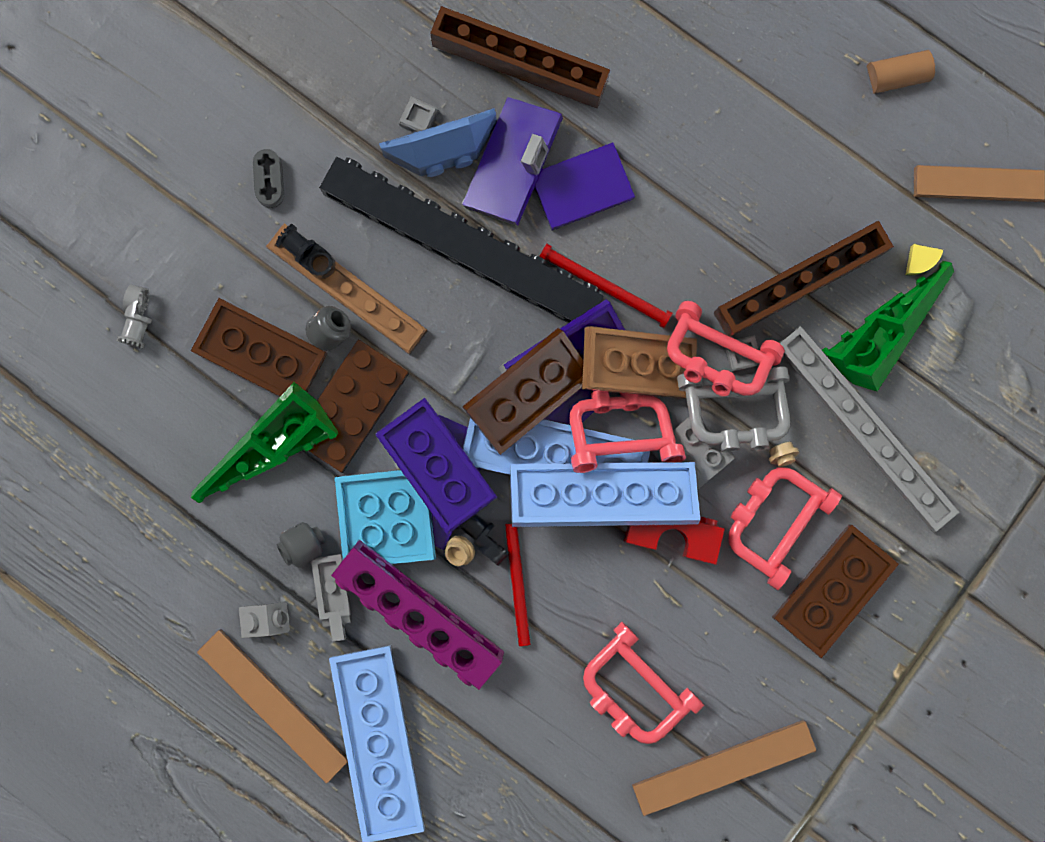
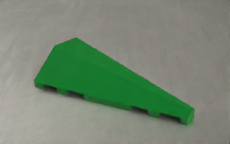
(876, 346)
(285, 429)

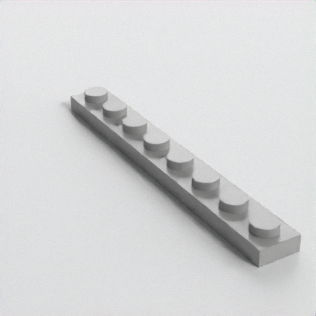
(868, 430)

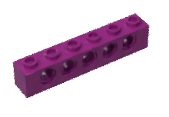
(413, 598)

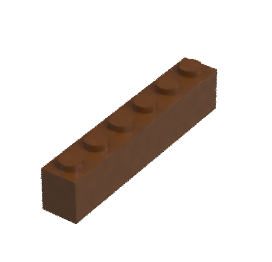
(519, 57)
(803, 279)

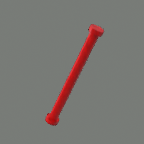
(606, 286)

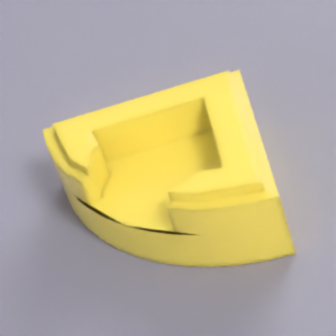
(922, 259)

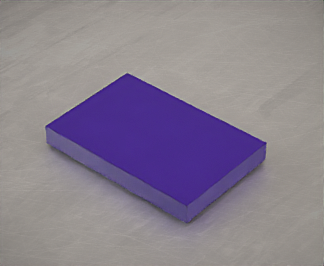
(583, 186)

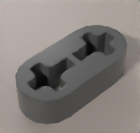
(262, 178)

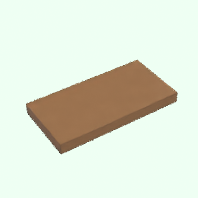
(632, 362)

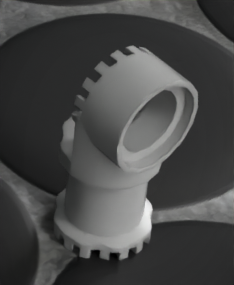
(135, 322)

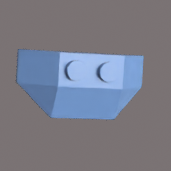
(442, 146)

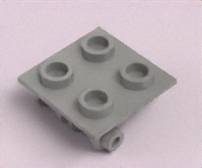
(707, 458)

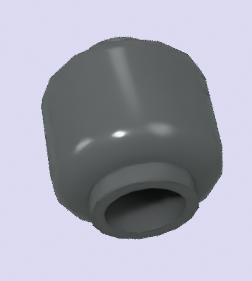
(328, 328)
(300, 544)

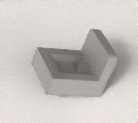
(264, 620)

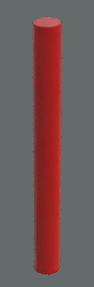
(517, 585)

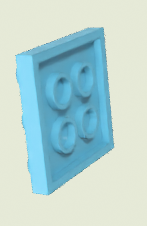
(385, 516)

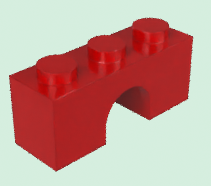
(700, 539)

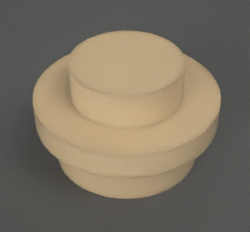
(783, 454)
(459, 551)

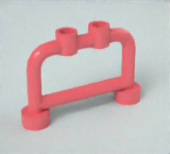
(723, 381)
(600, 403)
(744, 514)
(623, 722)

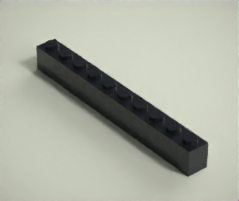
(458, 242)

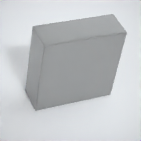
(418, 115)
(534, 154)
(739, 362)

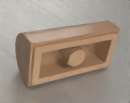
(901, 71)

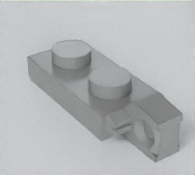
(331, 600)

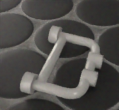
(730, 439)

